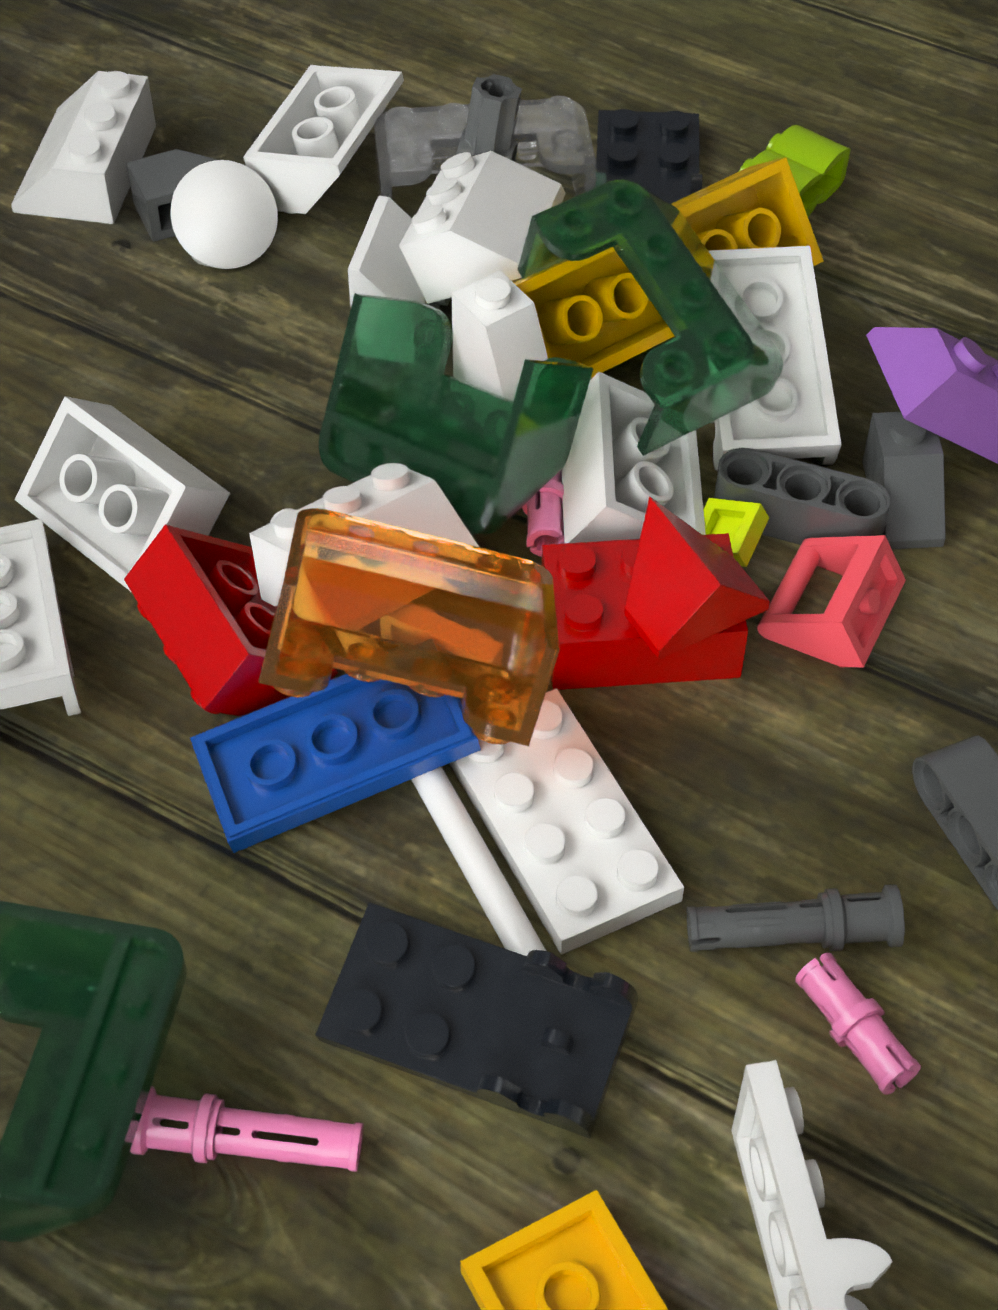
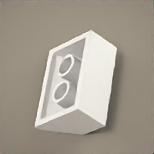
(319, 131)
(85, 151)
(474, 222)
(611, 480)
(114, 486)
(386, 496)

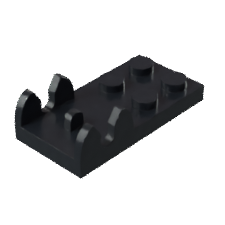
(650, 150)
(480, 1018)

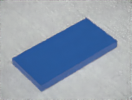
(325, 753)

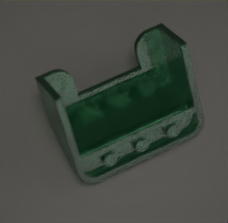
(719, 345)
(403, 409)
(104, 1016)

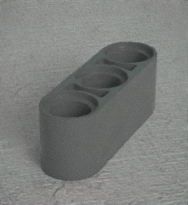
(803, 497)
(962, 796)

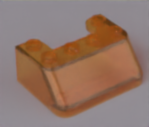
(414, 616)

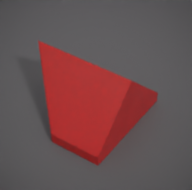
(685, 585)

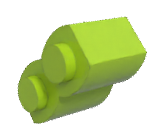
(814, 161)

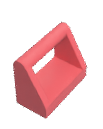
(856, 609)

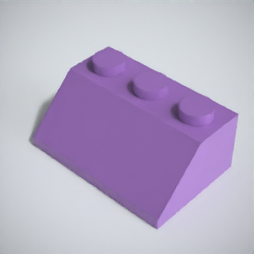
(942, 384)

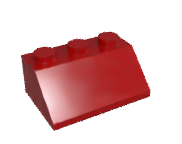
(208, 616)

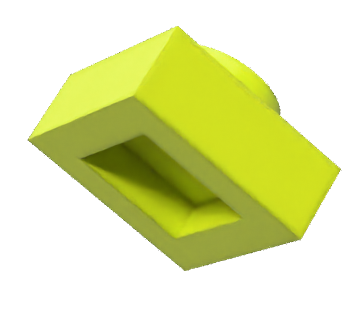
(741, 520)

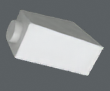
(494, 334)

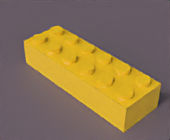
(601, 313)

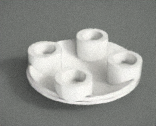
(224, 214)

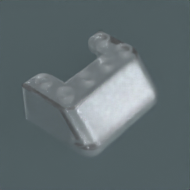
(419, 140)

